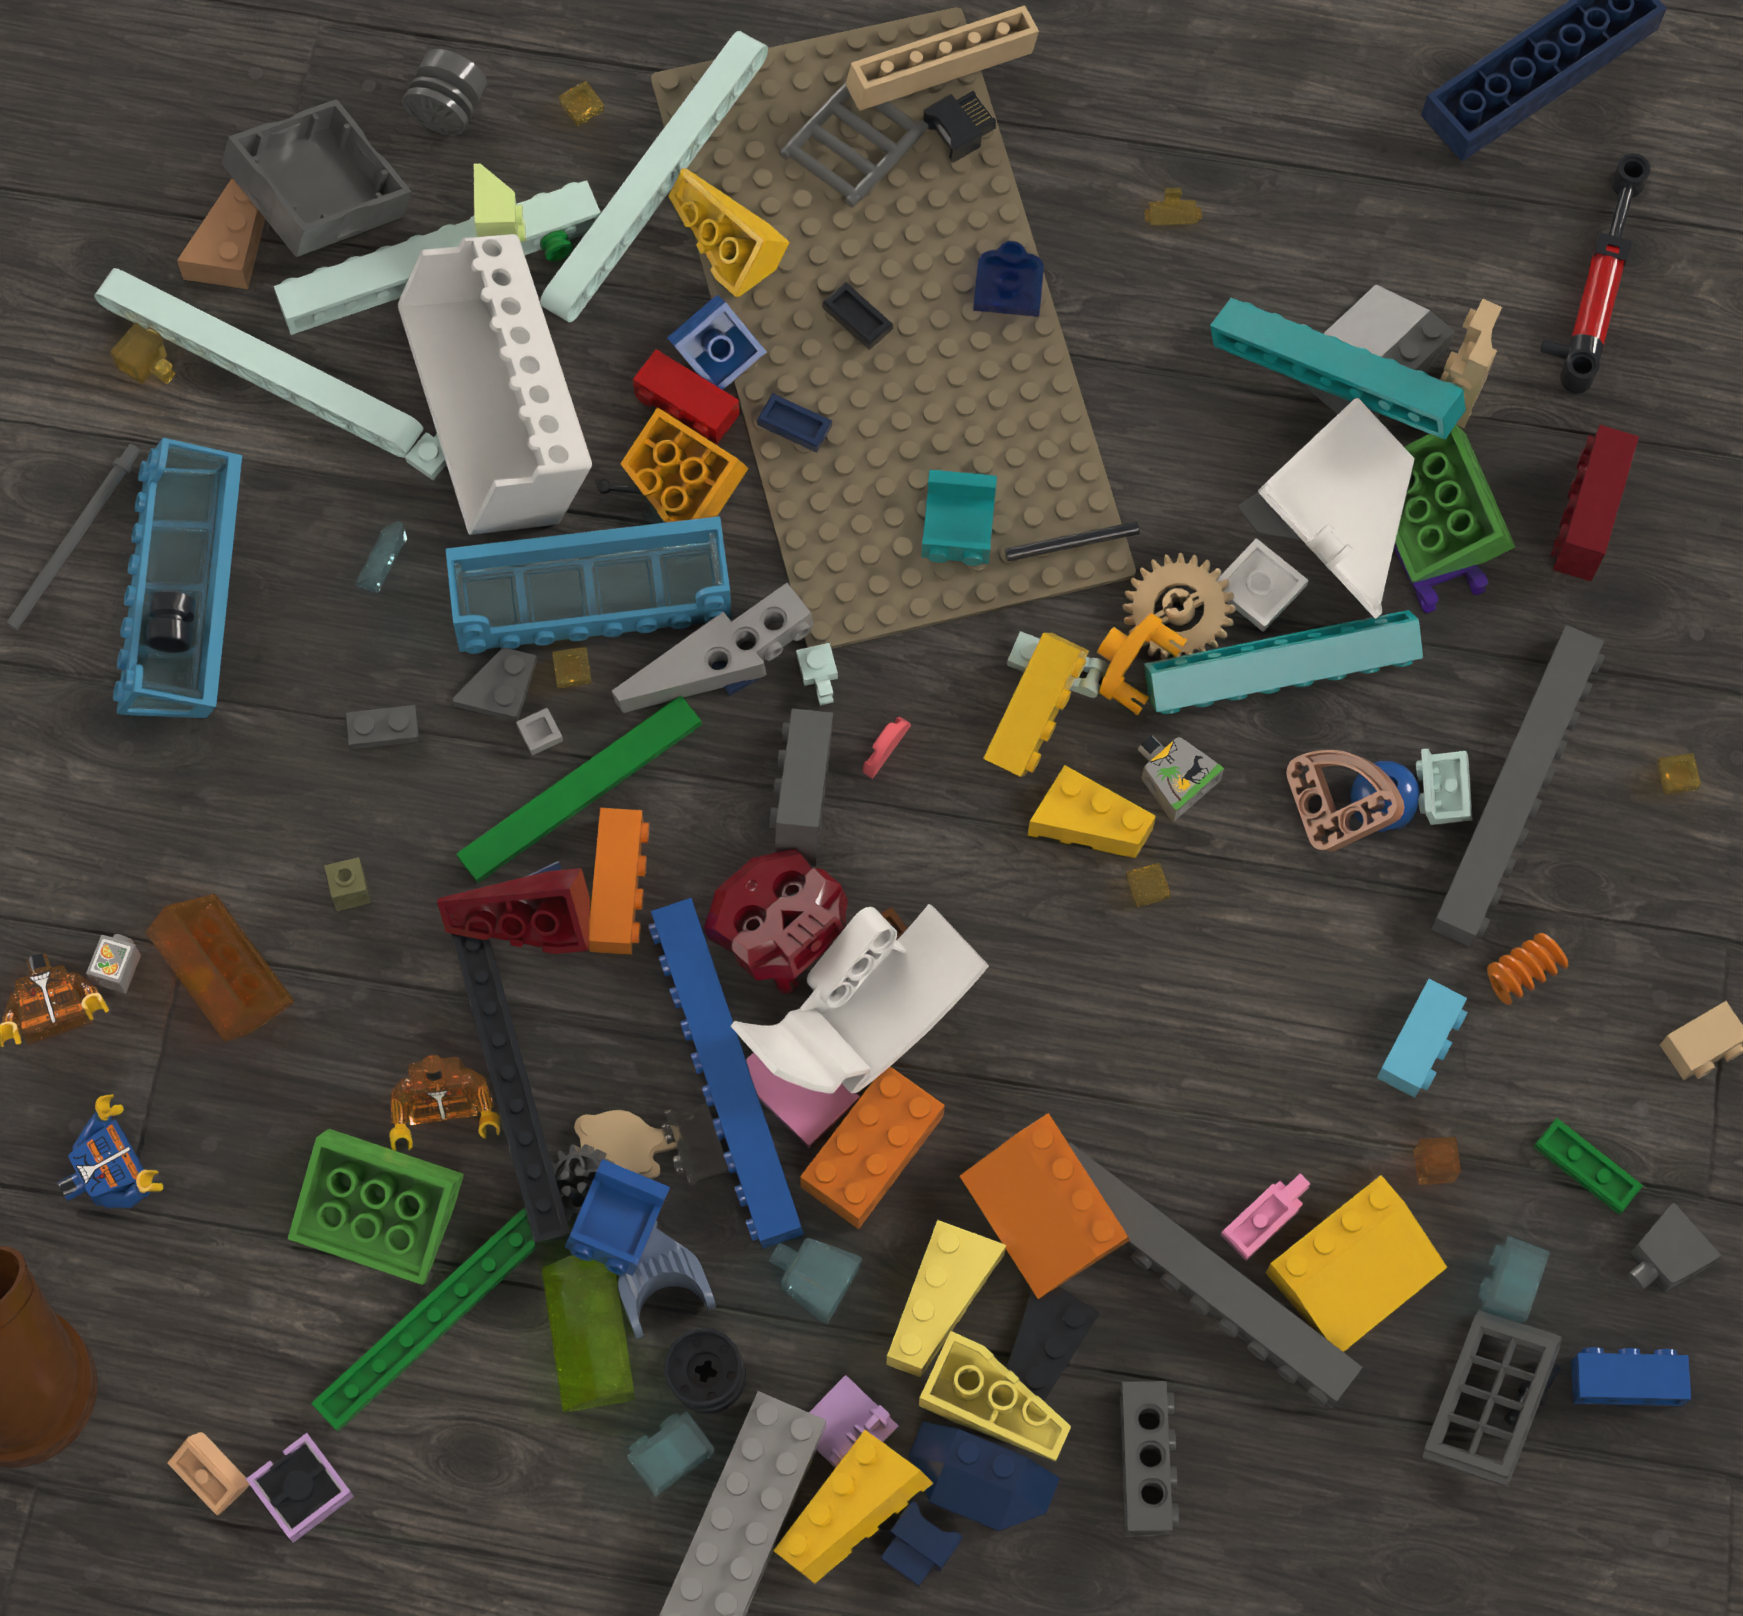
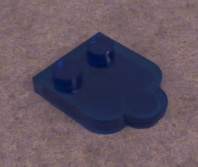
(1009, 281)

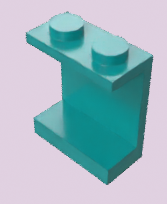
(959, 517)

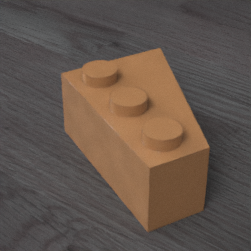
(225, 242)

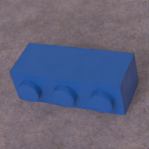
(1630, 1377)

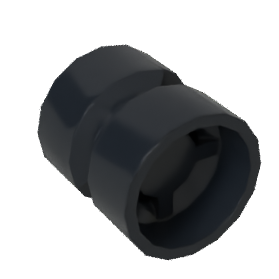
(170, 627)

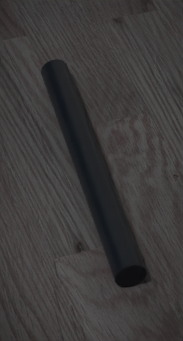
(1072, 541)

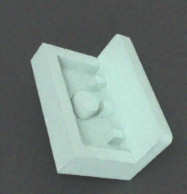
(1445, 787)

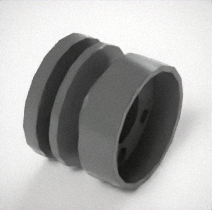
(444, 92)

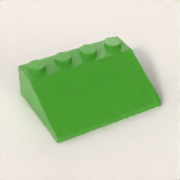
(1448, 510)
(374, 1205)

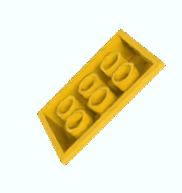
(1357, 1265)

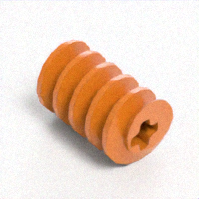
(1524, 965)

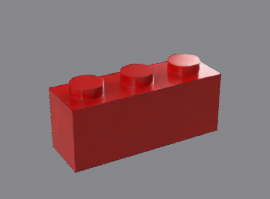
(685, 396)

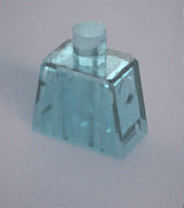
(816, 1275)

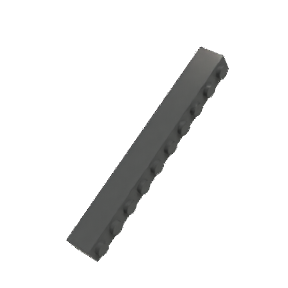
(1517, 787)
(1225, 1293)

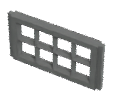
(1468, 1461)

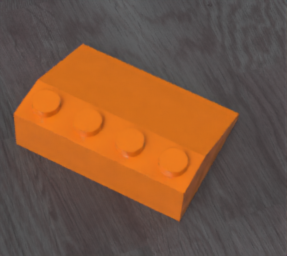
(1044, 1206)

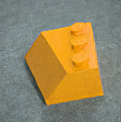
(681, 470)

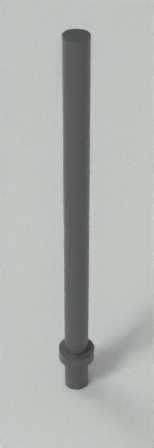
(121, 467)

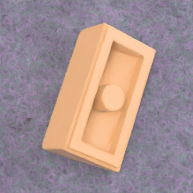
(208, 1472)

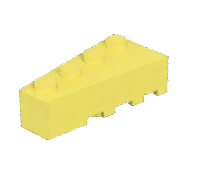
(945, 1285)

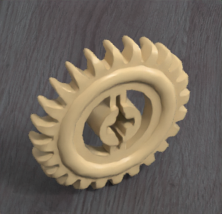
(1207, 592)

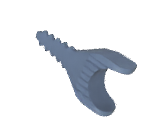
(660, 1266)

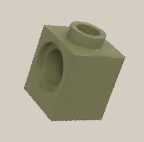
(347, 884)

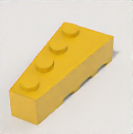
(1036, 703)
(850, 1506)

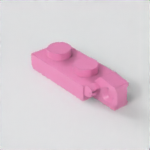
(1265, 1216)

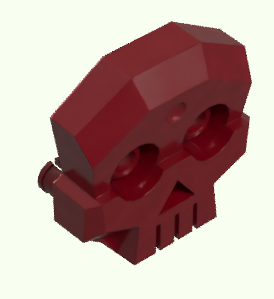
(790, 929)

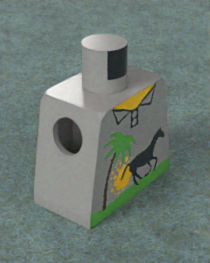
(1177, 774)

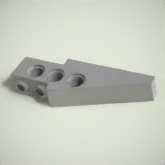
(687, 666)

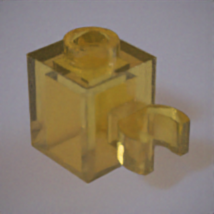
(141, 354)

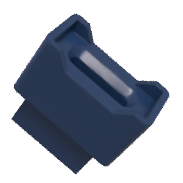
(918, 1546)

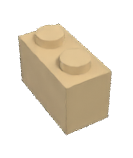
(1704, 1042)

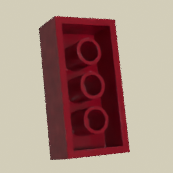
(1593, 502)

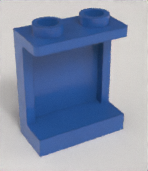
(616, 1218)

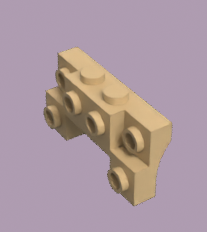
(1475, 357)

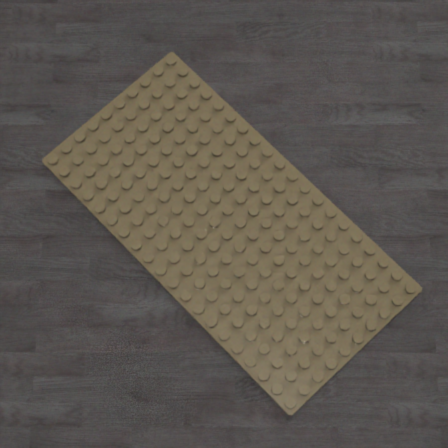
(934, 392)

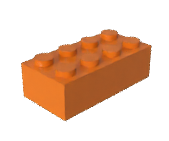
(872, 1146)

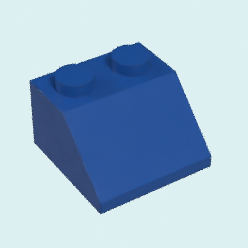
(717, 343)

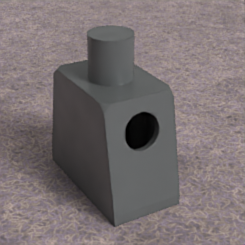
(1671, 1252)

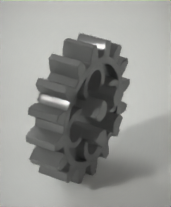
(567, 1173)

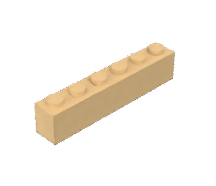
(941, 58)

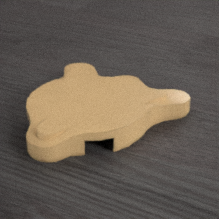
(624, 1140)

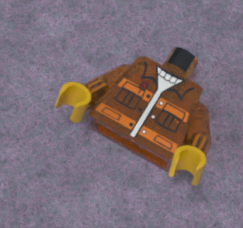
(48, 1003)
(437, 1092)

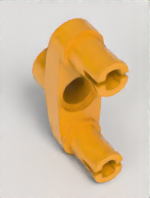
(1122, 651)

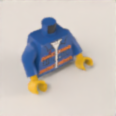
(107, 1163)

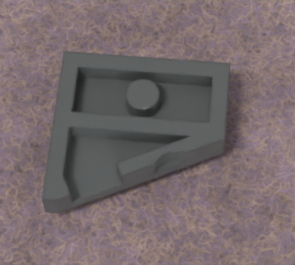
(499, 686)

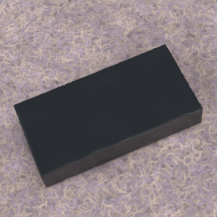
(857, 315)

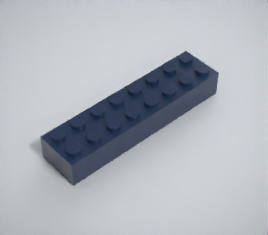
(1536, 69)

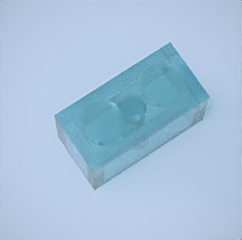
(1513, 1280)
(669, 1453)

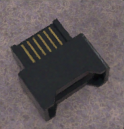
(960, 123)

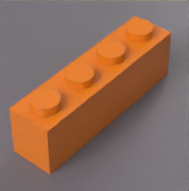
(616, 881)

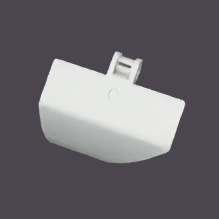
(1347, 499)

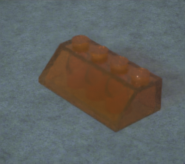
(218, 966)

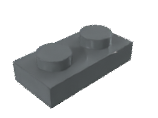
(382, 727)

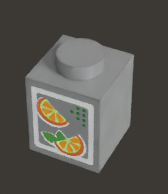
(114, 963)

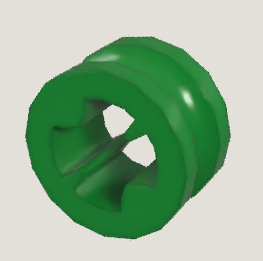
(556, 245)

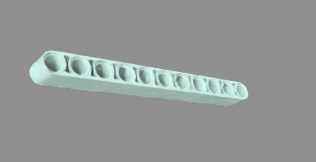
(653, 177)
(259, 363)

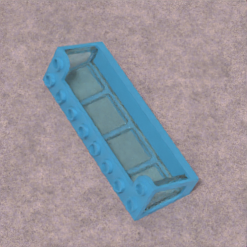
(186, 549)
(588, 584)

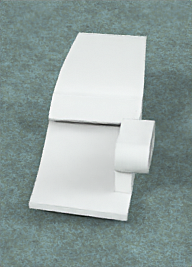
(868, 1002)

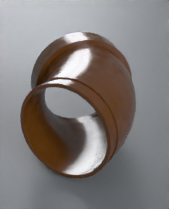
(44, 1371)

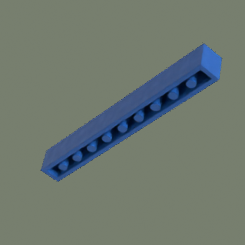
(727, 1074)

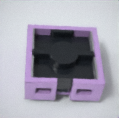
(300, 1488)

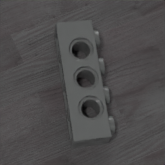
(1139, 1517)

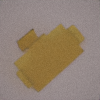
(1173, 210)

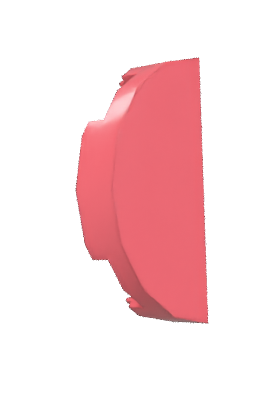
(885, 745)

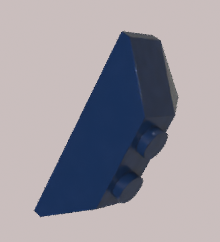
(981, 1478)

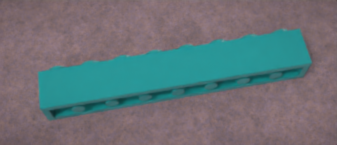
(1338, 367)
(1283, 662)

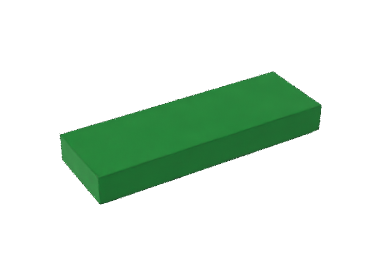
(1588, 1166)

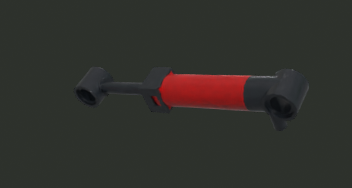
(1601, 284)

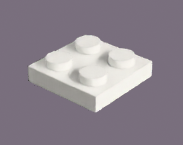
(1262, 584)

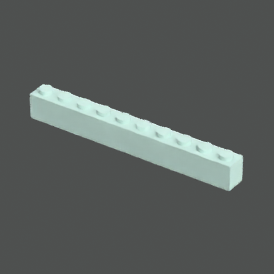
(382, 275)

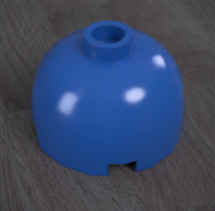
(1405, 783)

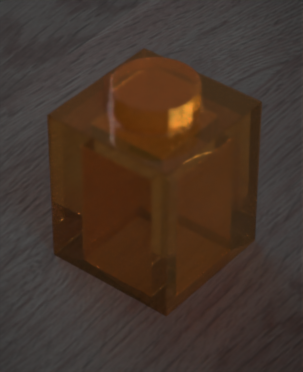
(1437, 1160)

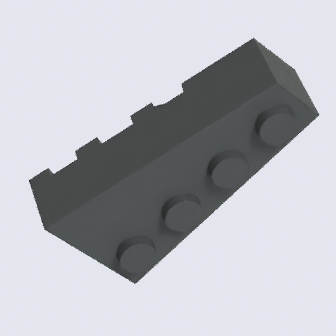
(803, 782)

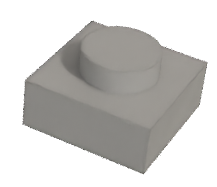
(539, 731)

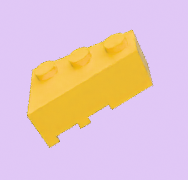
(1091, 816)

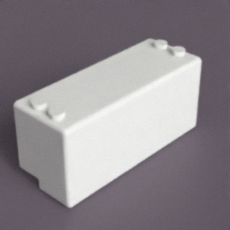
(494, 384)

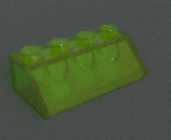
(587, 1334)

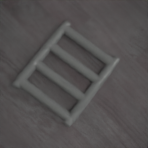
(873, 173)

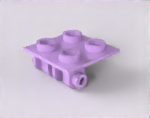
(847, 1415)

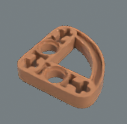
(1328, 816)

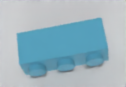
(1423, 1039)

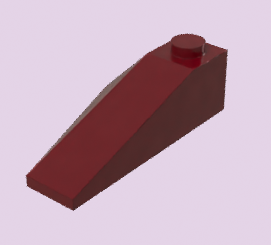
(533, 910)

